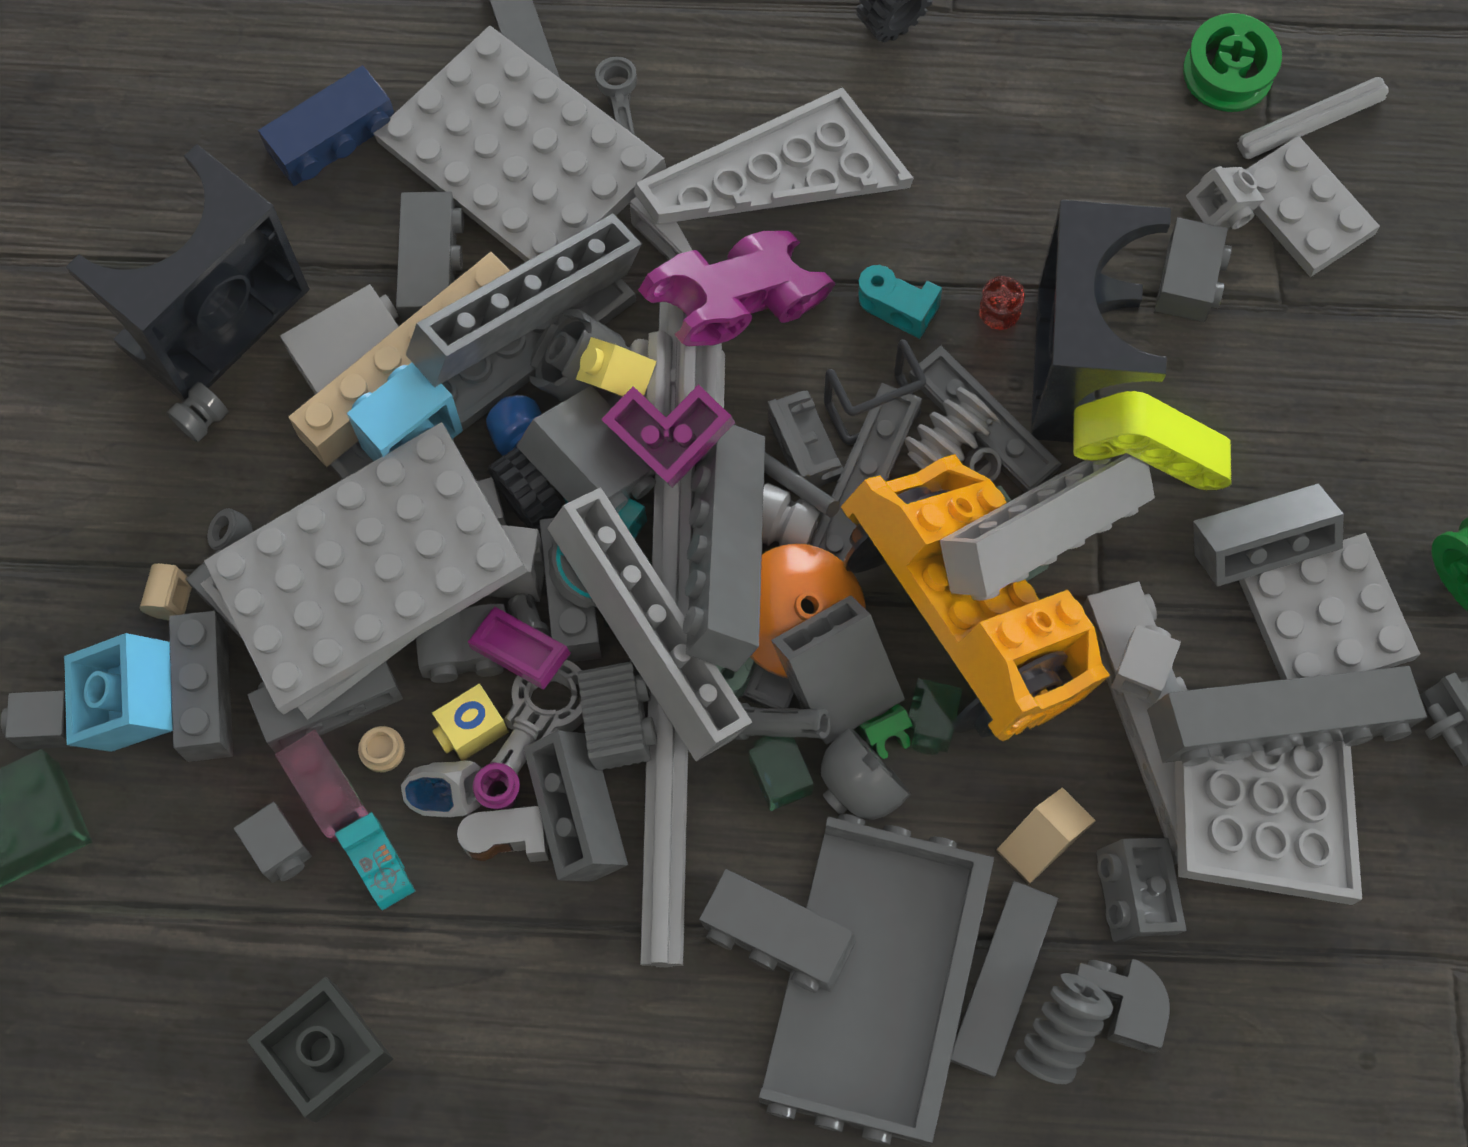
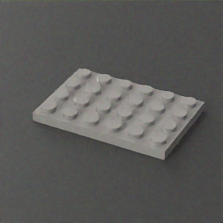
(517, 147)
(363, 568)

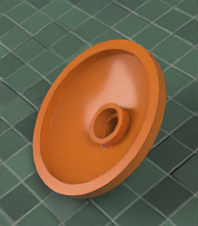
(789, 576)

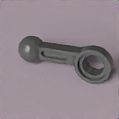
(618, 95)

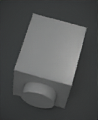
(1146, 663)

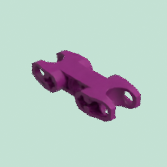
(726, 293)

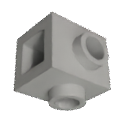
(1226, 197)

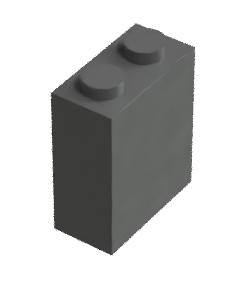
(583, 453)
(839, 666)

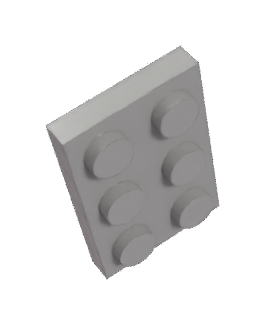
(1309, 207)

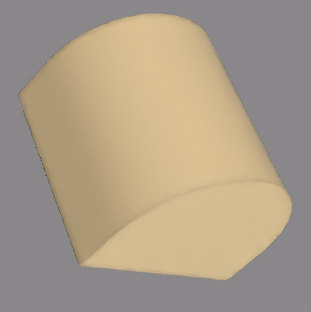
(165, 592)

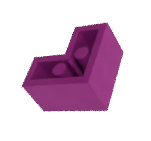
(672, 442)

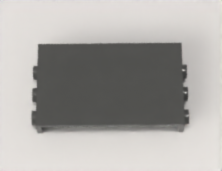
(886, 1032)

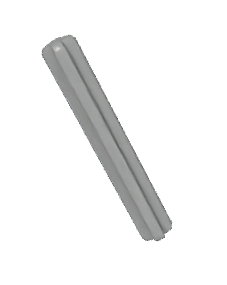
(1312, 117)

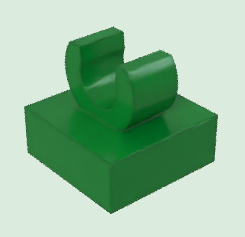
(882, 727)

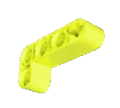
(1154, 434)

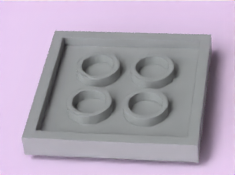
(1330, 614)

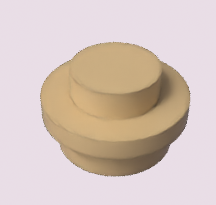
(381, 749)

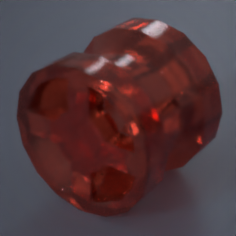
(1010, 297)

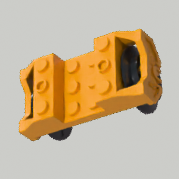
(1001, 645)

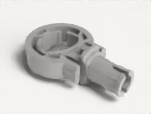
(524, 713)

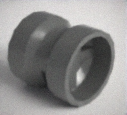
(204, 411)

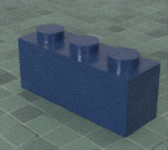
(327, 126)

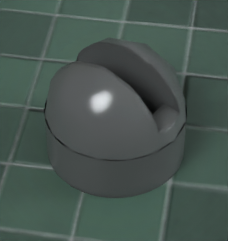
(989, 468)

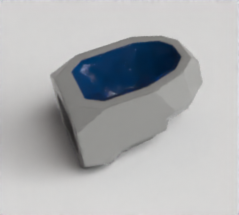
(441, 789)

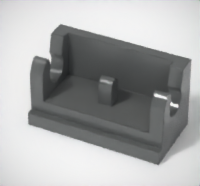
(804, 439)

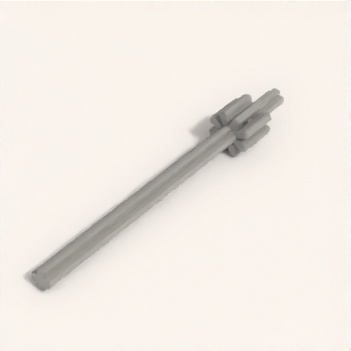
(664, 855)

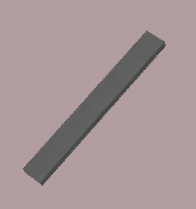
(871, 456)

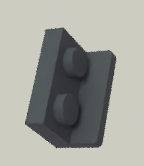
(1140, 888)

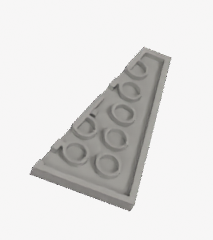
(794, 159)

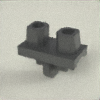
(1449, 710)

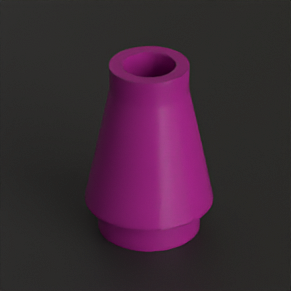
(495, 778)

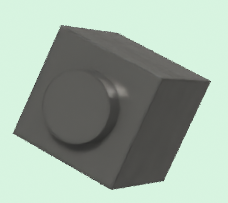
(35, 720)
(273, 843)

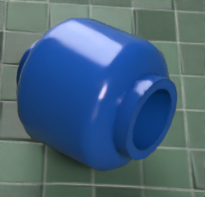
(510, 420)

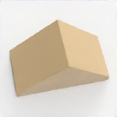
(1045, 835)

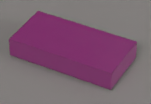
(519, 647)

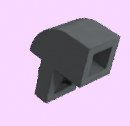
(1139, 1001)

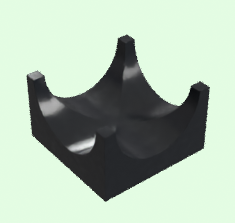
(213, 295)
(1072, 341)

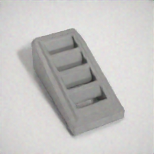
(664, 237)

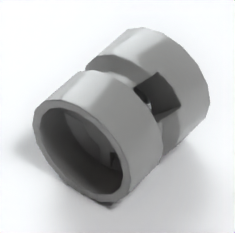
(787, 520)

